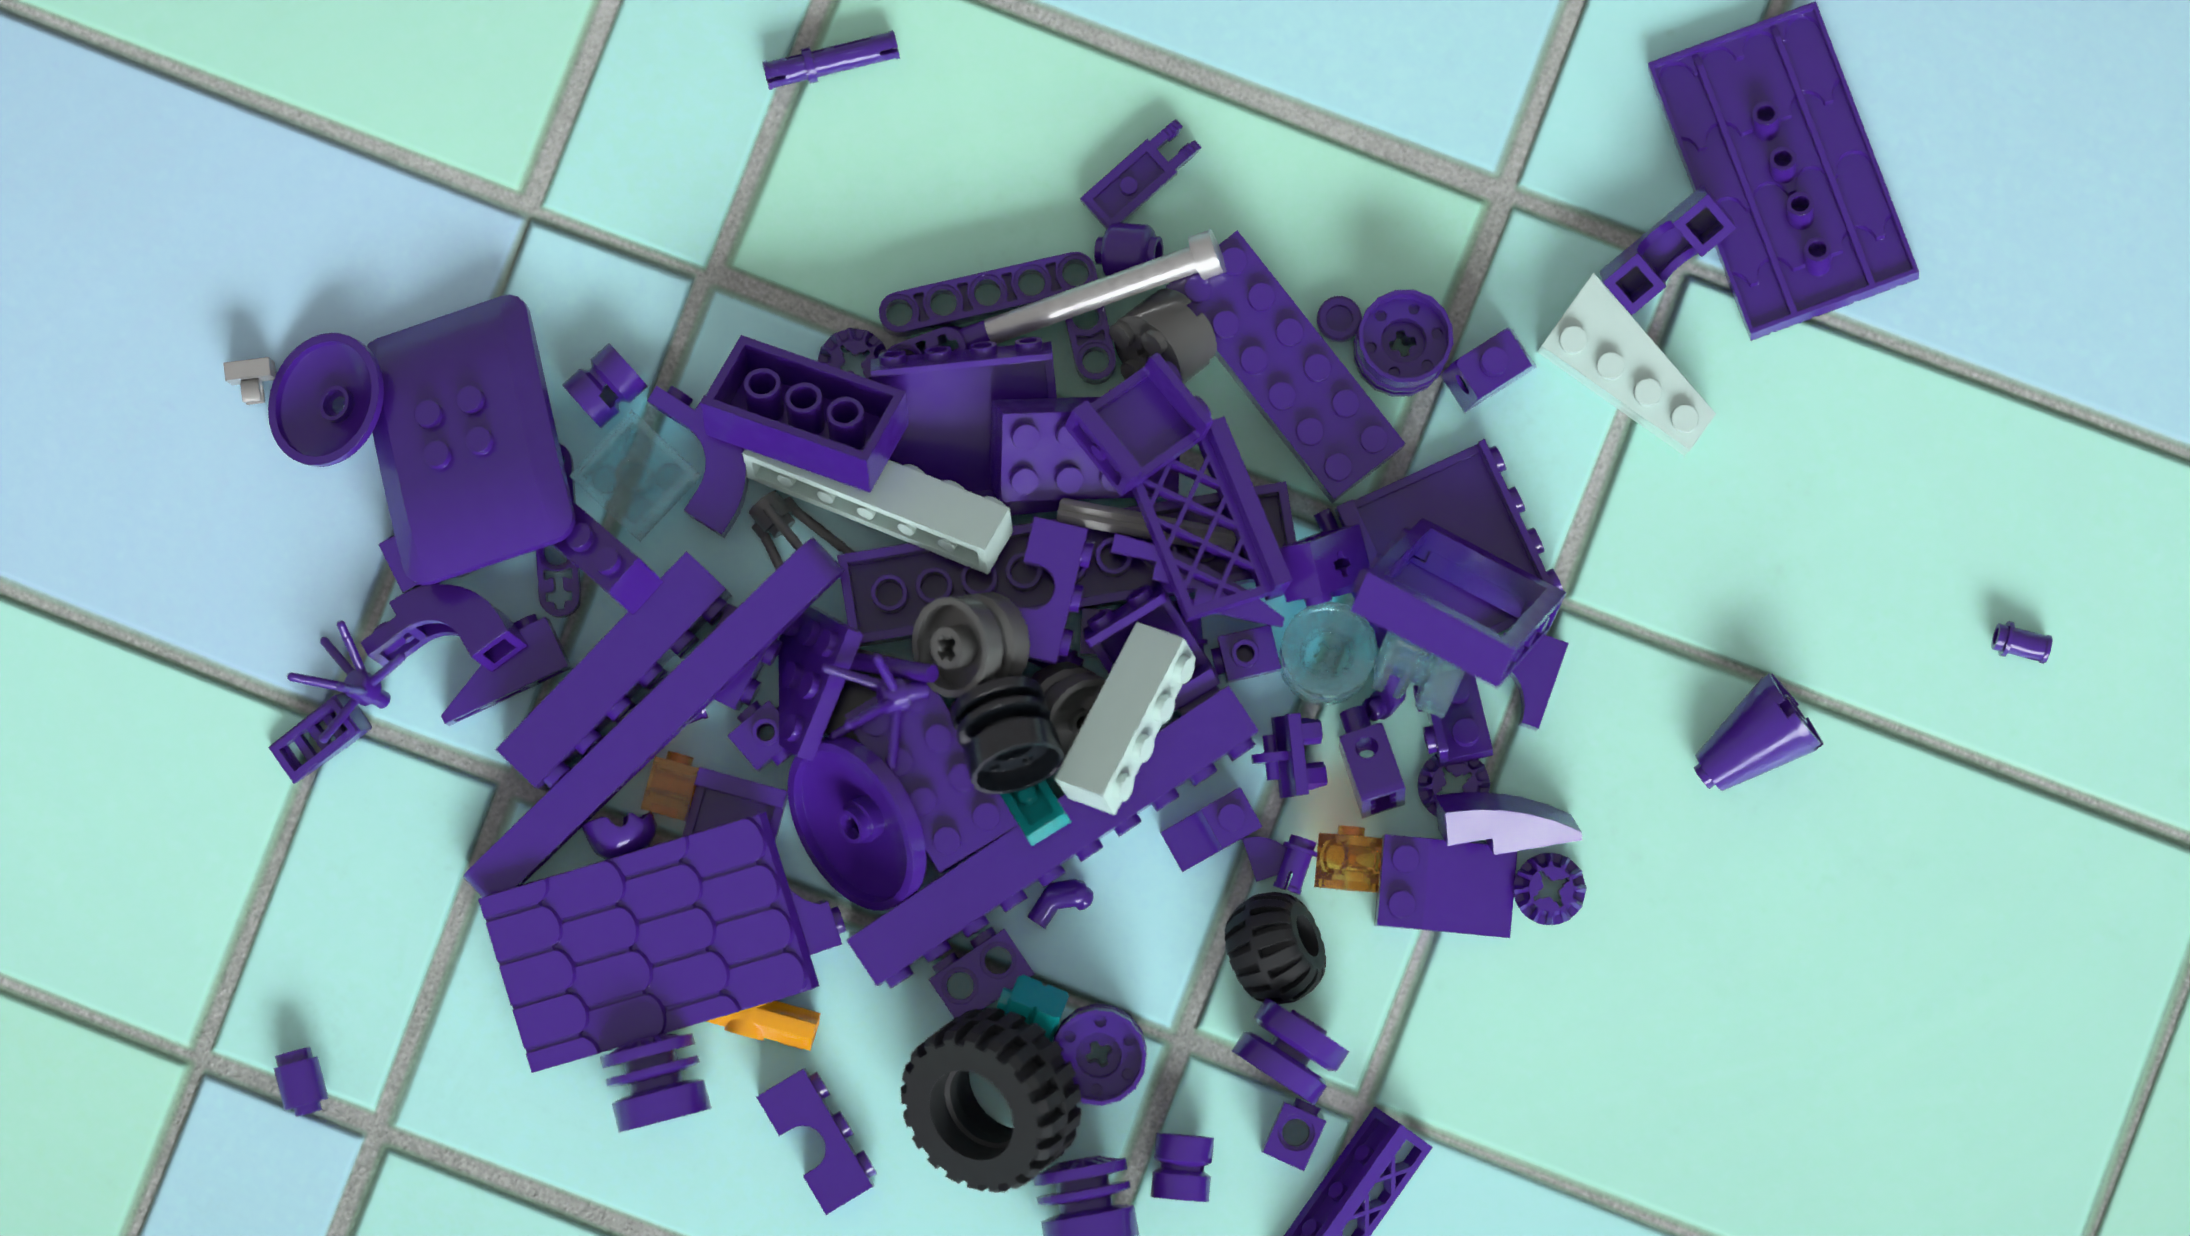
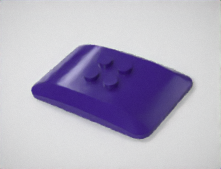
(469, 442)

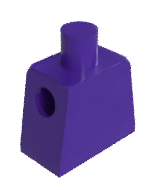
(1488, 369)
(1373, 779)

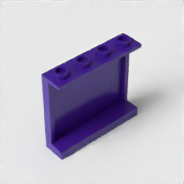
(952, 405)
(1466, 499)

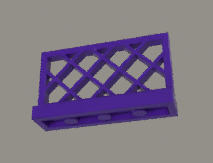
(1244, 518)

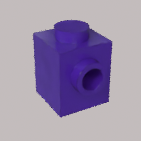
(1246, 654)

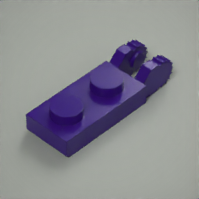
(1137, 178)

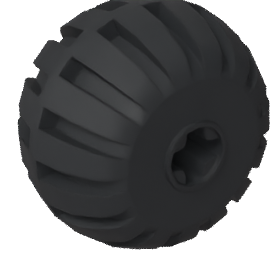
(1275, 948)

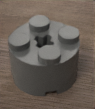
(1166, 327)

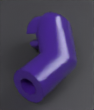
(1382, 704)

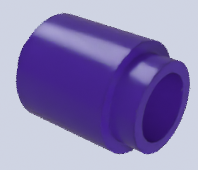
(300, 1081)

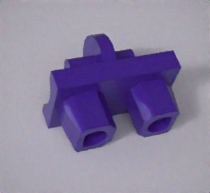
(1286, 755)

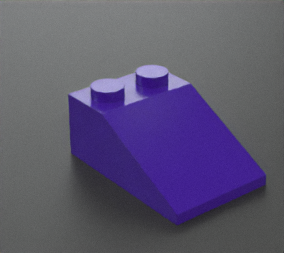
(1445, 887)

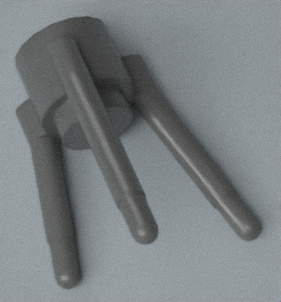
(775, 517)

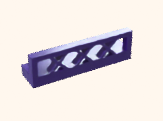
(1346, 1187)

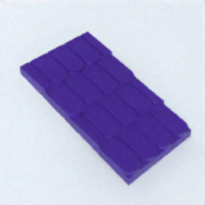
(1788, 158)
(648, 942)

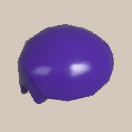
(612, 841)

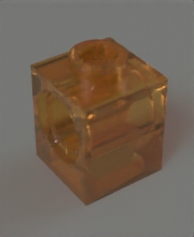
(670, 786)
(1348, 860)

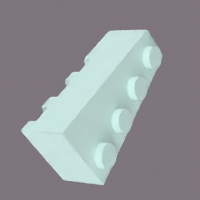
(1624, 366)

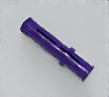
(830, 60)

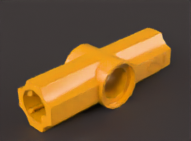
(776, 1022)

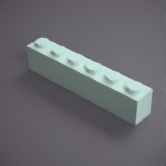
(904, 505)

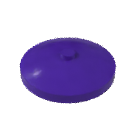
(857, 824)

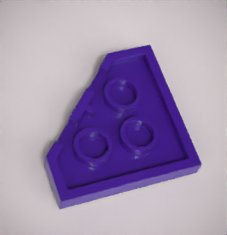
(806, 691)

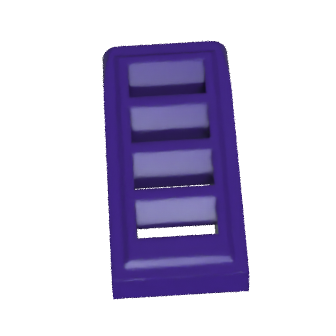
(356, 724)

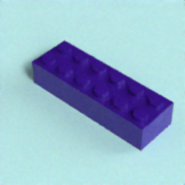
(1290, 372)
(614, 673)

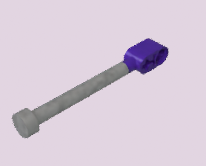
(1201, 256)

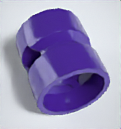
(588, 385)
(1182, 1167)

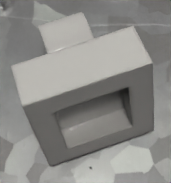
(250, 375)

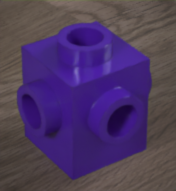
(748, 739)

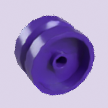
(1291, 1049)

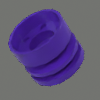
(1418, 323)
(1126, 1059)
(655, 1081)
(1087, 1199)

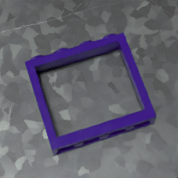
(1443, 629)

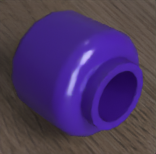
(1126, 246)

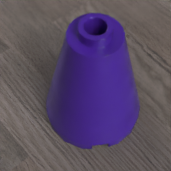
(1757, 737)

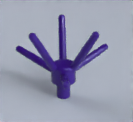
(358, 685)
(892, 697)

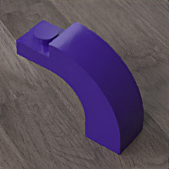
(725, 475)
(440, 612)

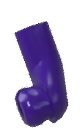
(1059, 896)

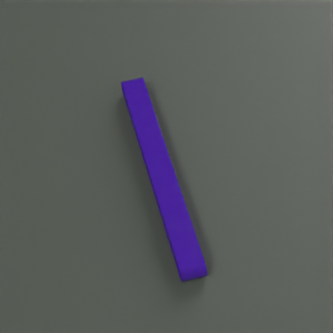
(656, 720)

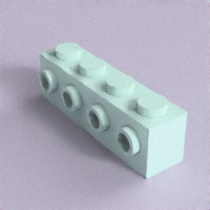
(1126, 718)

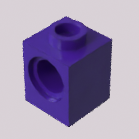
(1294, 1155)

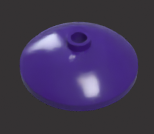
(310, 397)

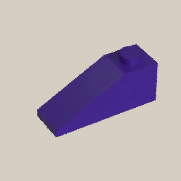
(529, 667)

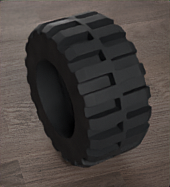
(955, 1126)

